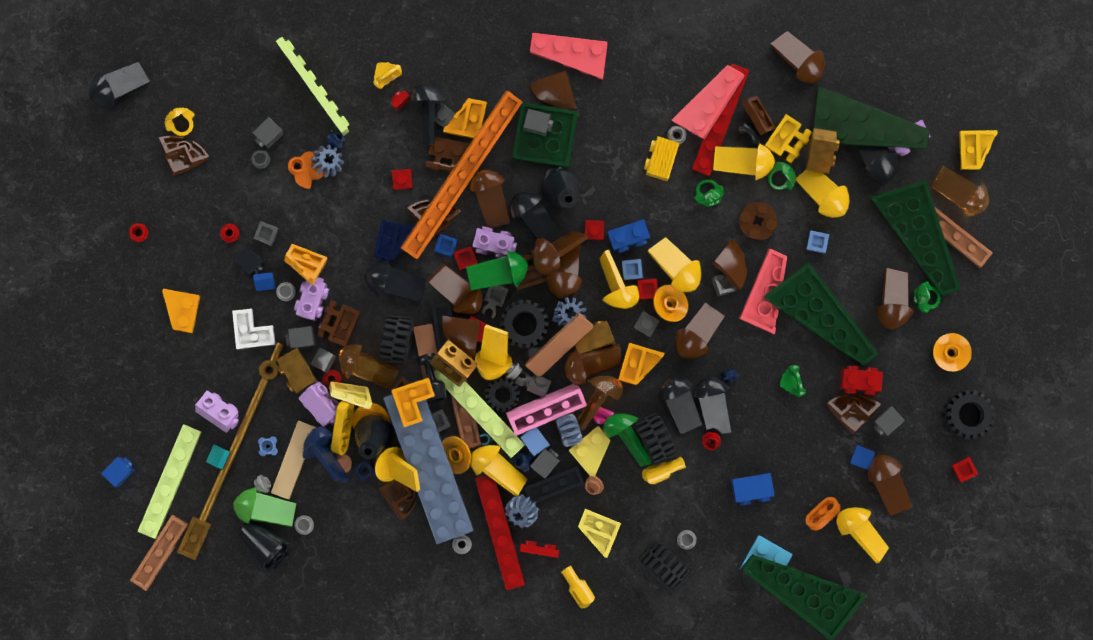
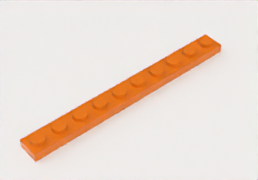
(461, 175)

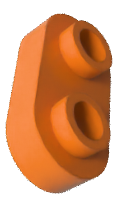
(823, 513)

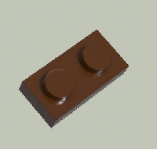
(759, 115)

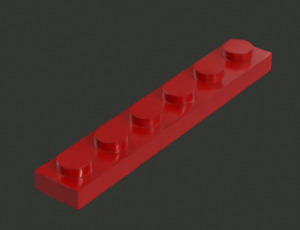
(705, 157)
(500, 532)

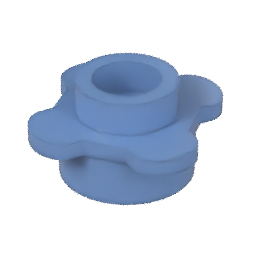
(271, 450)

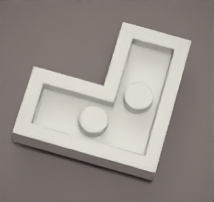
(249, 336)

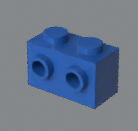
(628, 235)
(752, 488)

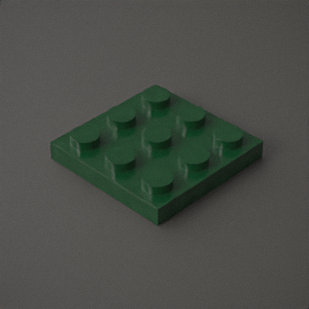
(550, 149)

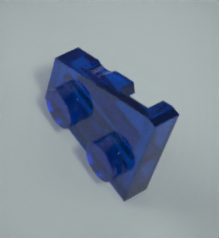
(390, 240)

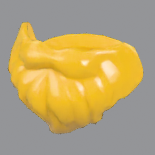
(385, 73)
(188, 114)

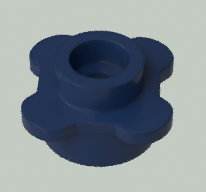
(335, 139)
(729, 375)
(523, 461)
(359, 470)

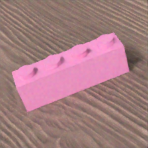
(546, 409)

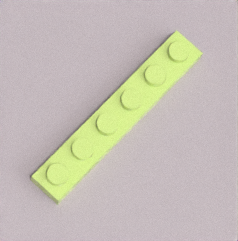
(309, 78)
(483, 415)
(169, 481)

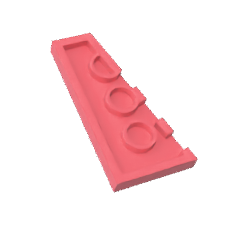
(581, 54)
(709, 103)
(756, 309)

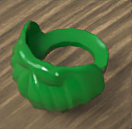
(788, 171)
(711, 197)
(921, 297)
(792, 382)

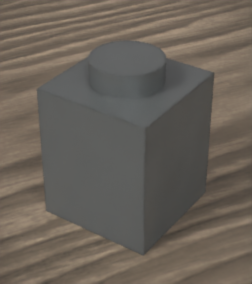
(538, 122)
(268, 133)
(301, 337)
(887, 421)
(545, 462)

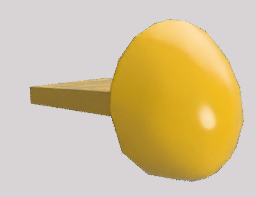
(744, 160)
(832, 199)
(683, 271)
(620, 296)
(493, 357)
(489, 461)
(392, 465)
(856, 522)

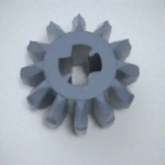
(334, 165)
(573, 306)
(569, 430)
(521, 511)

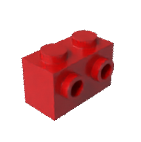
(860, 380)

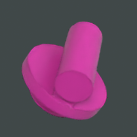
(601, 415)

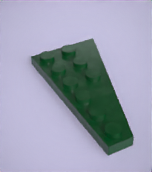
(864, 125)
(917, 225)
(816, 308)
(814, 599)

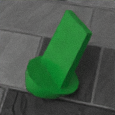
(498, 271)
(621, 425)

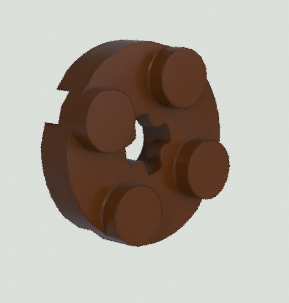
(747, 218)

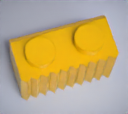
(662, 158)

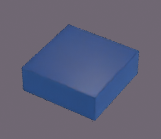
(446, 245)
(264, 281)
(862, 457)

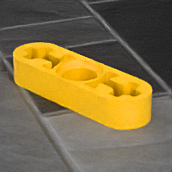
(342, 427)

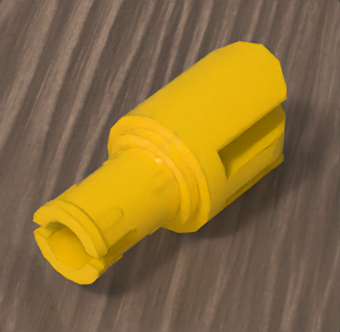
(655, 474)
(578, 588)

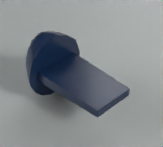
(317, 445)

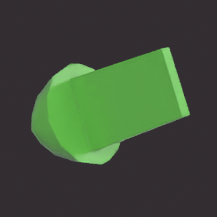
(264, 508)

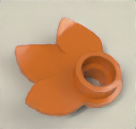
(305, 174)

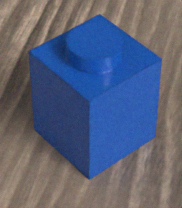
(118, 471)

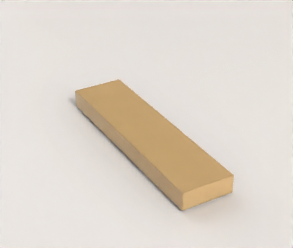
(292, 462)

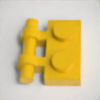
(784, 134)

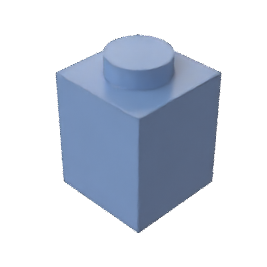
(534, 441)

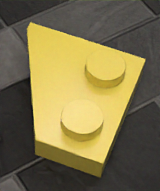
(351, 393)
(591, 450)
(599, 530)

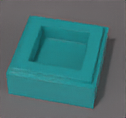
(217, 456)

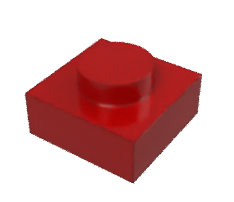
(400, 100)
(402, 179)
(594, 230)
(465, 258)
(647, 288)
(964, 469)

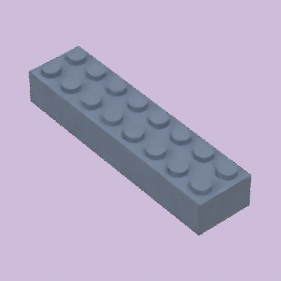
(436, 479)

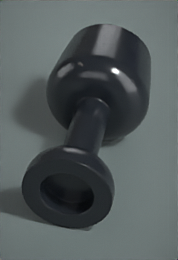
(437, 385)

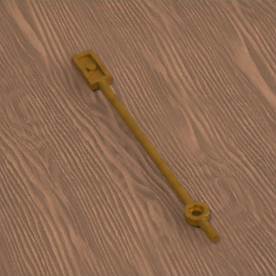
(199, 527)

